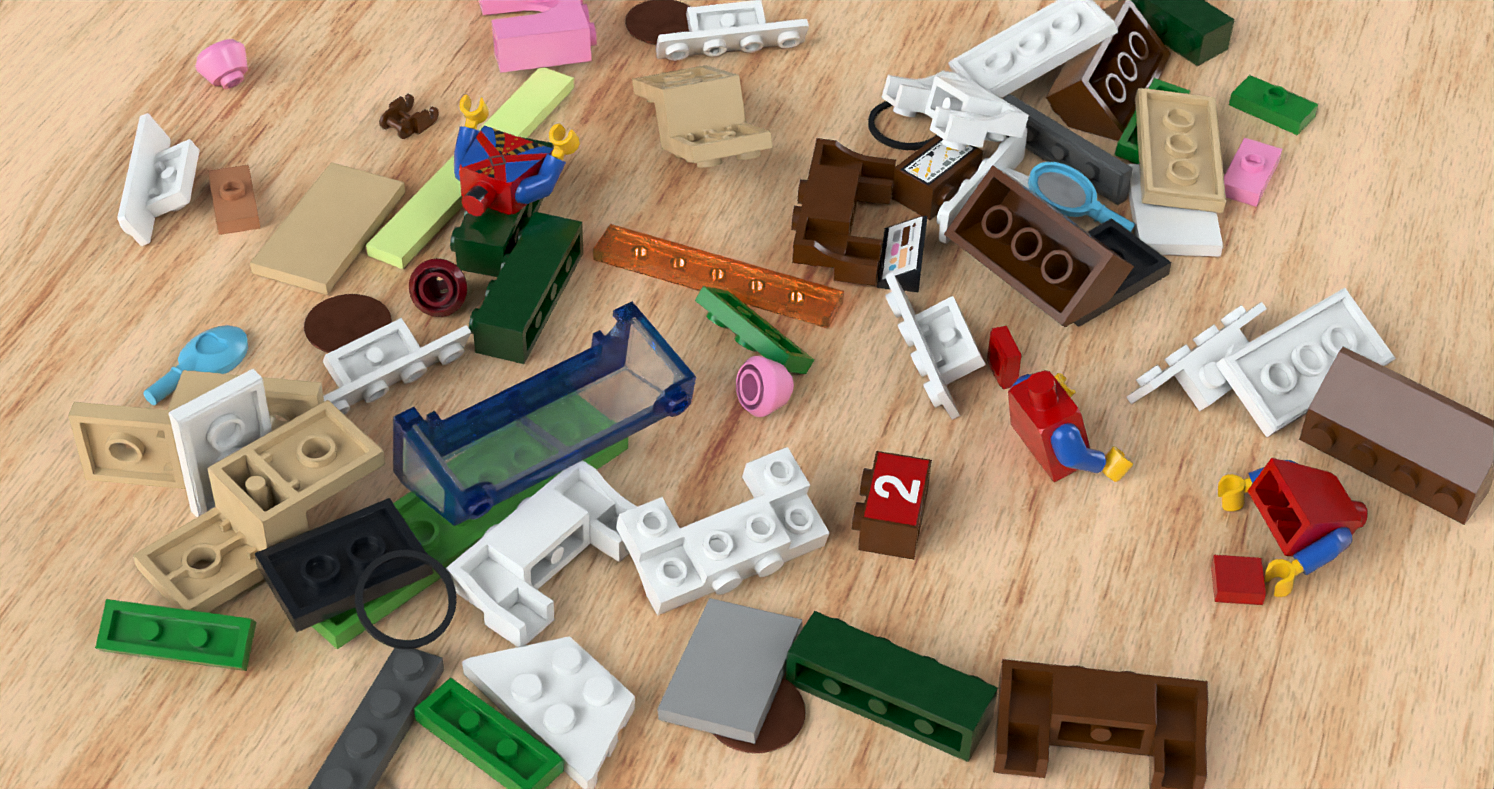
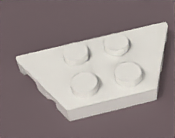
(558, 699)

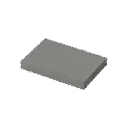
(730, 670)

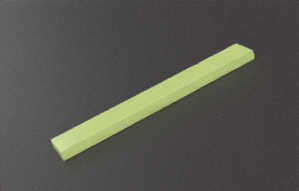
(441, 196)

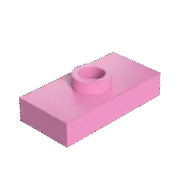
(1251, 171)

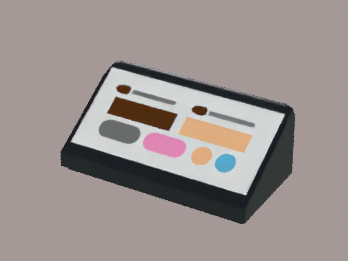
(903, 253)

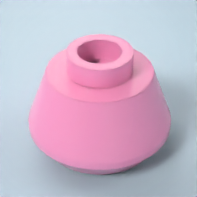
(223, 63)
(763, 385)

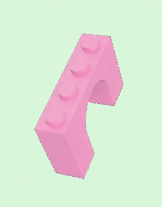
(540, 40)

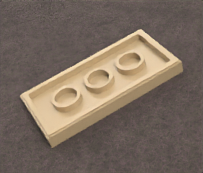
(1179, 150)
(328, 228)

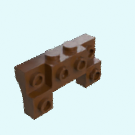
(829, 207)
(1102, 713)

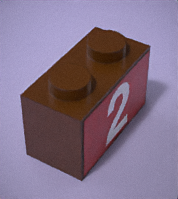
(893, 504)

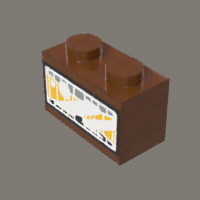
(933, 176)

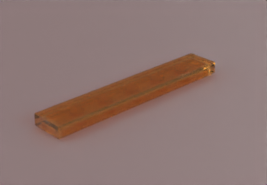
(699, 268)

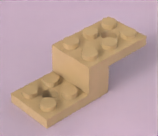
(702, 115)
(154, 459)
(258, 503)

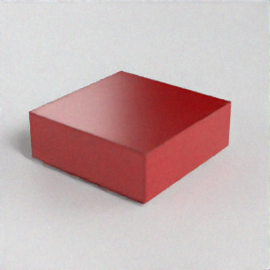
(1003, 356)
(1238, 579)

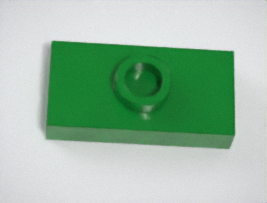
(1273, 104)

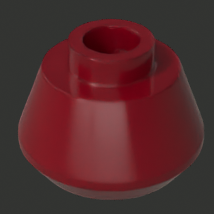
(427, 290)

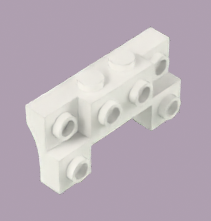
(958, 108)
(534, 544)
(728, 546)

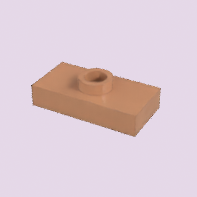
(233, 199)

